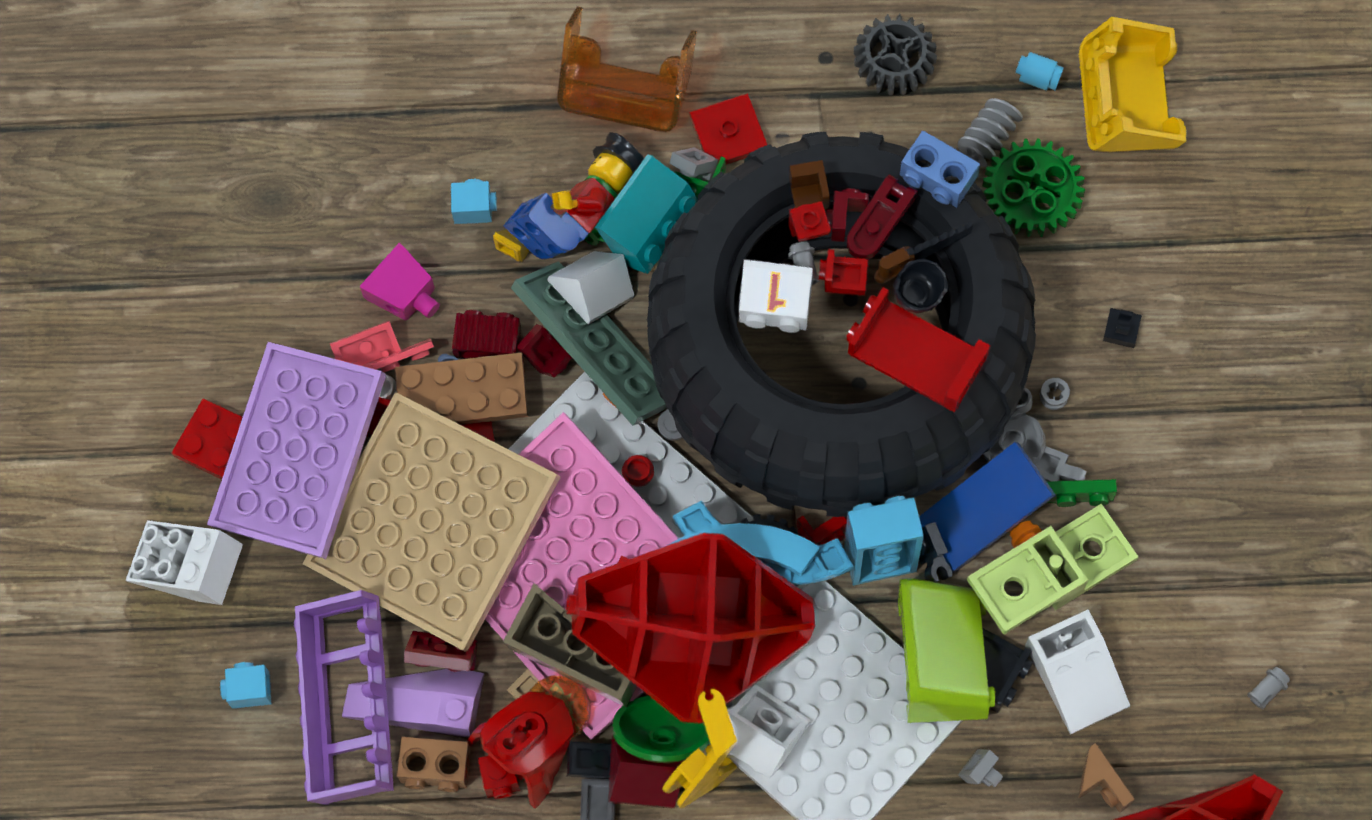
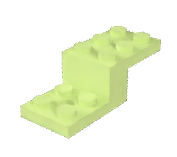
(1052, 568)

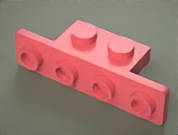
(377, 348)

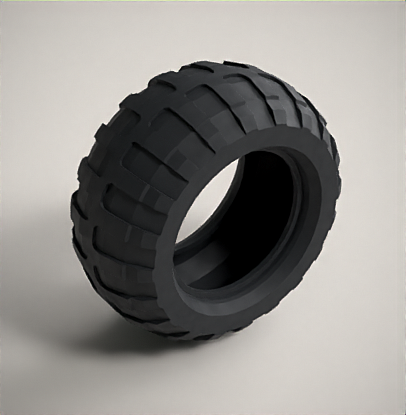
(808, 448)

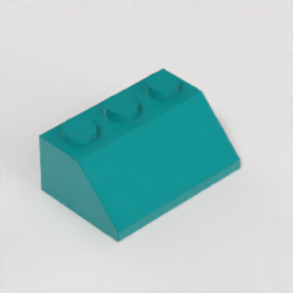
(645, 214)

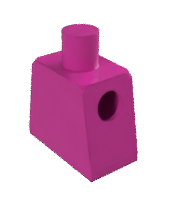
(401, 286)

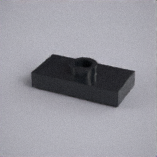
(588, 760)

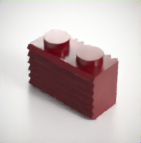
(485, 335)

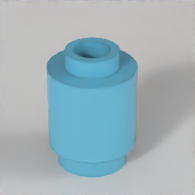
(1039, 71)

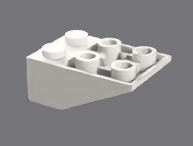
(185, 561)
(1078, 671)

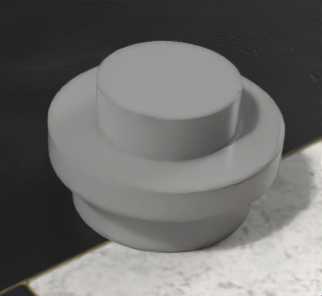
(667, 426)

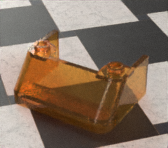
(620, 92)

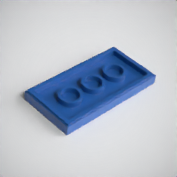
(988, 505)

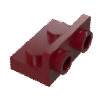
(429, 650)

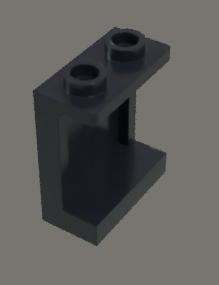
(1003, 667)

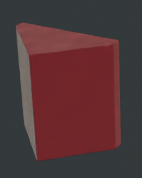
(638, 780)

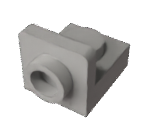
(694, 163)

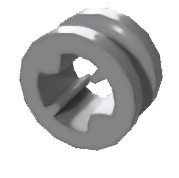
(1055, 383)

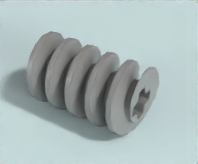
(988, 130)

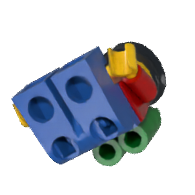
(576, 211)

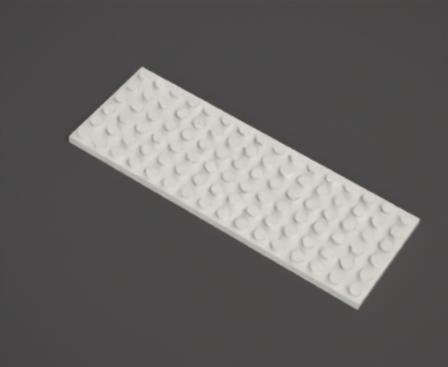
(844, 678)

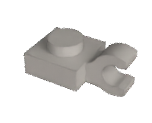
(1054, 467)

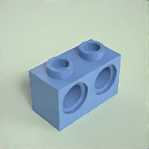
(945, 163)

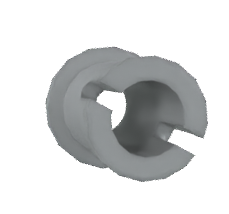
(801, 254)
(1269, 687)

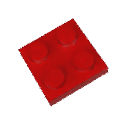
(208, 438)

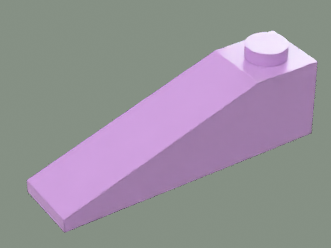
(425, 701)

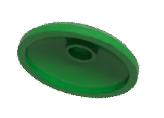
(656, 734)

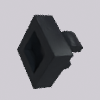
(1122, 327)

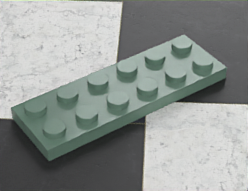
(596, 347)

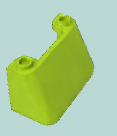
(943, 652)

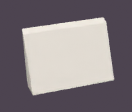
(594, 284)

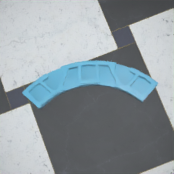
(768, 544)
(827, 564)

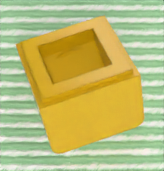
(509, 245)

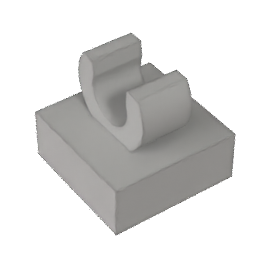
(981, 769)

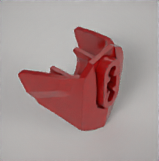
(534, 754)

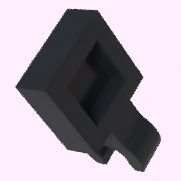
(932, 554)

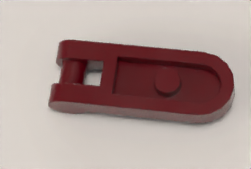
(879, 218)

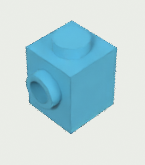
(472, 202)
(246, 685)

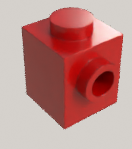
(496, 780)

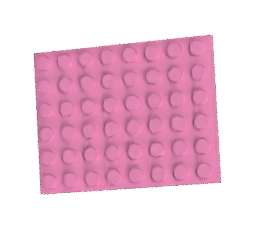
(581, 530)

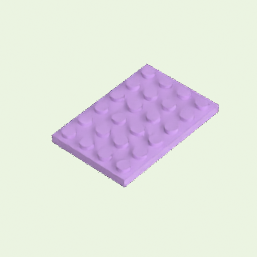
(296, 450)

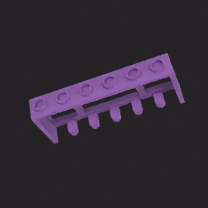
(313, 690)

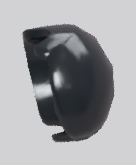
(920, 286)

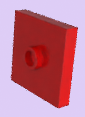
(728, 129)

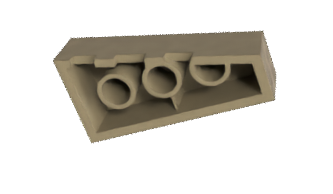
(545, 636)

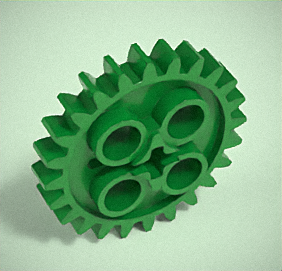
(1043, 163)

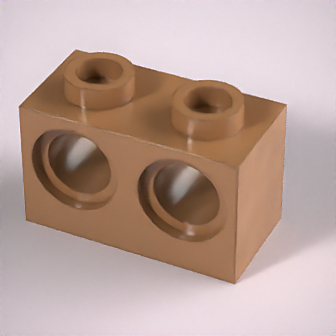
(436, 754)

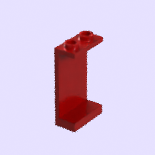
(915, 352)

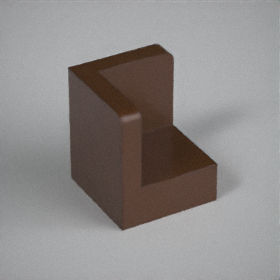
(809, 184)

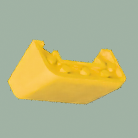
(1127, 87)

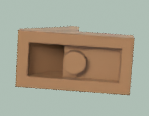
(1099, 772)

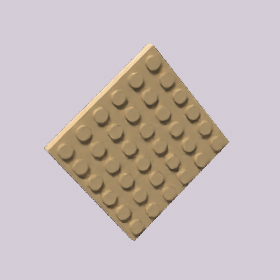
(434, 521)

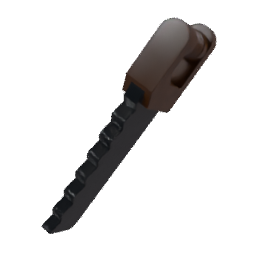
(892, 263)

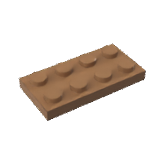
(468, 388)

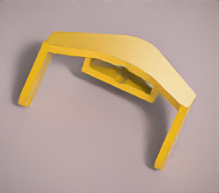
(702, 772)

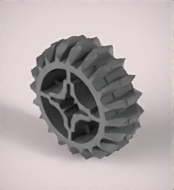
(910, 41)

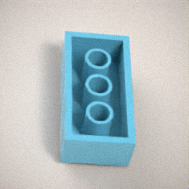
(883, 539)

